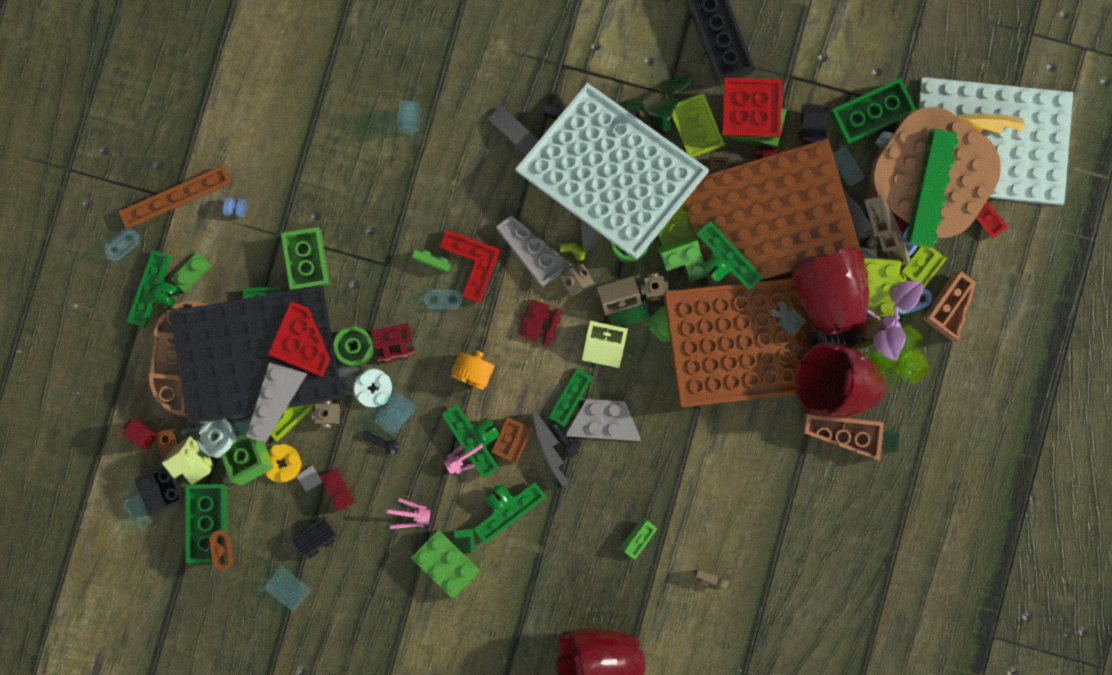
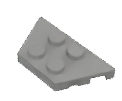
(604, 421)

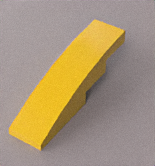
(992, 122)

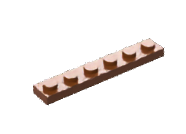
(175, 197)

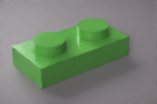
(439, 263)
(191, 272)
(638, 538)

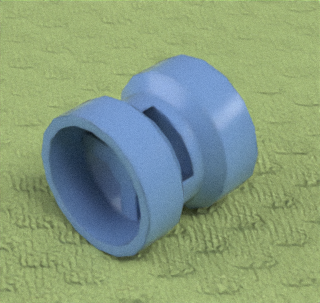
(234, 207)

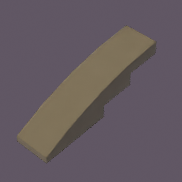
(887, 229)

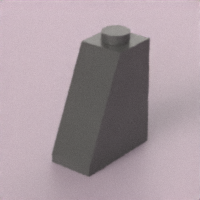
(859, 215)

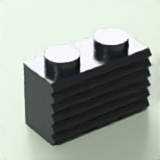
(314, 537)

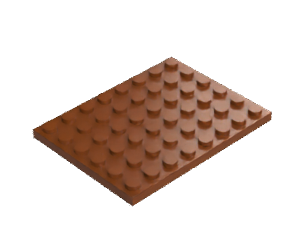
(776, 210)
(732, 345)

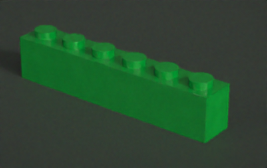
(931, 188)

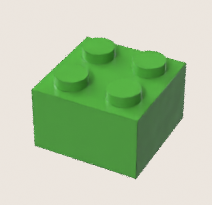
(246, 460)

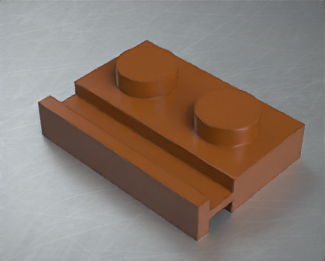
(512, 440)

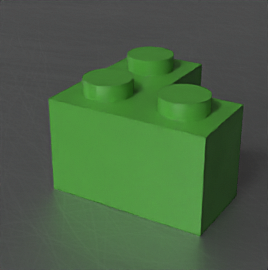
(685, 253)

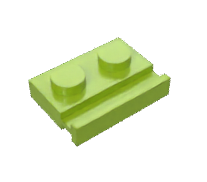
(924, 265)

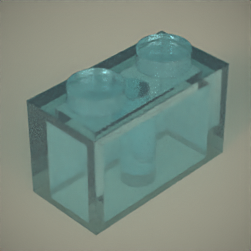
(409, 116)
(395, 414)

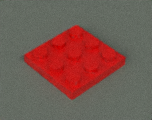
(752, 107)

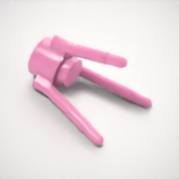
(454, 462)
(420, 516)

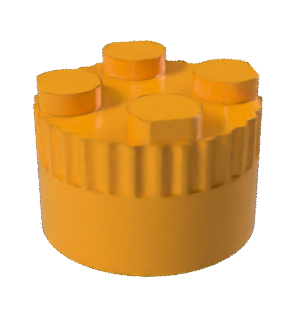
(472, 369)

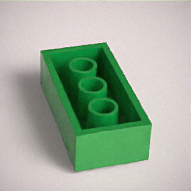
(872, 112)
(204, 515)

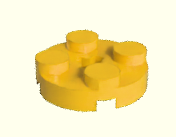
(292, 460)

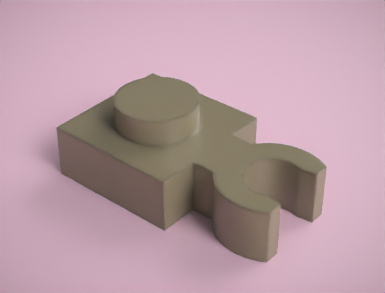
(706, 578)

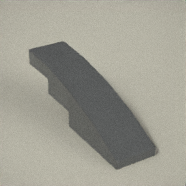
(513, 130)
(547, 443)

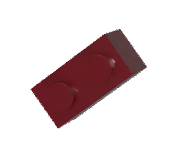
(139, 433)
(337, 489)

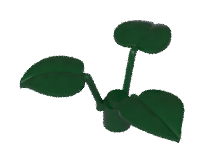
(660, 111)

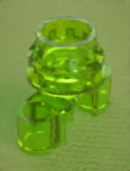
(910, 363)

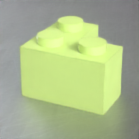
(188, 460)

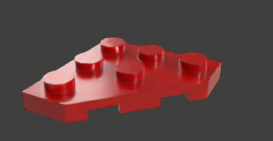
(300, 342)

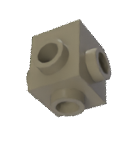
(576, 279)
(654, 295)
(333, 414)

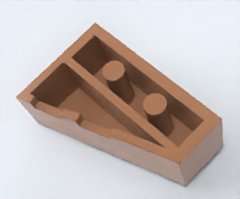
(950, 306)

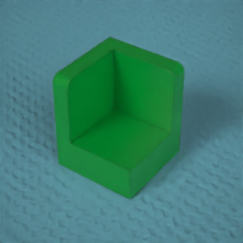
(465, 540)

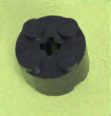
(814, 122)

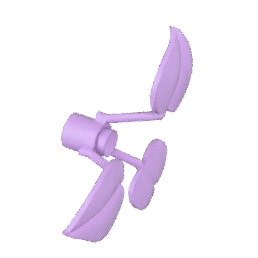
(892, 339)

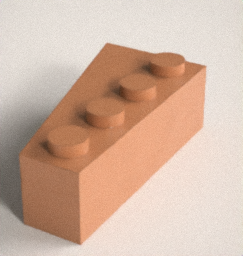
(850, 433)

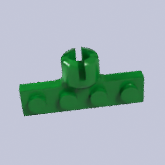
(726, 258)
(152, 290)
(472, 436)
(507, 509)

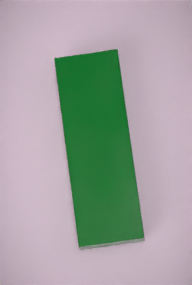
(570, 397)

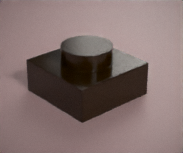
(718, 164)

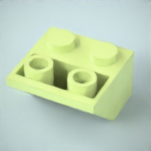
(604, 344)

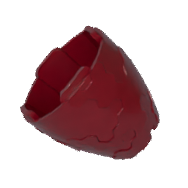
(834, 290)
(838, 381)
(599, 653)

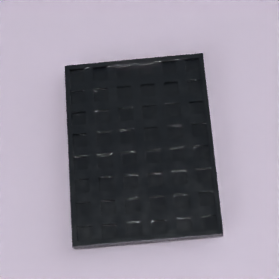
(226, 352)

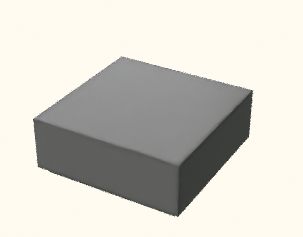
(309, 478)

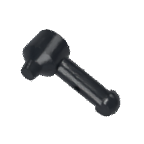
(391, 446)
(570, 448)

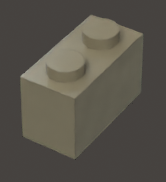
(619, 295)

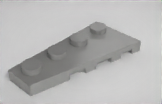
(532, 251)
(275, 395)

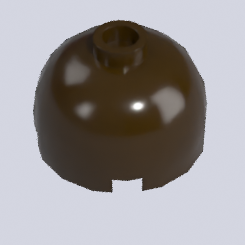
(864, 335)

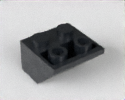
(159, 490)

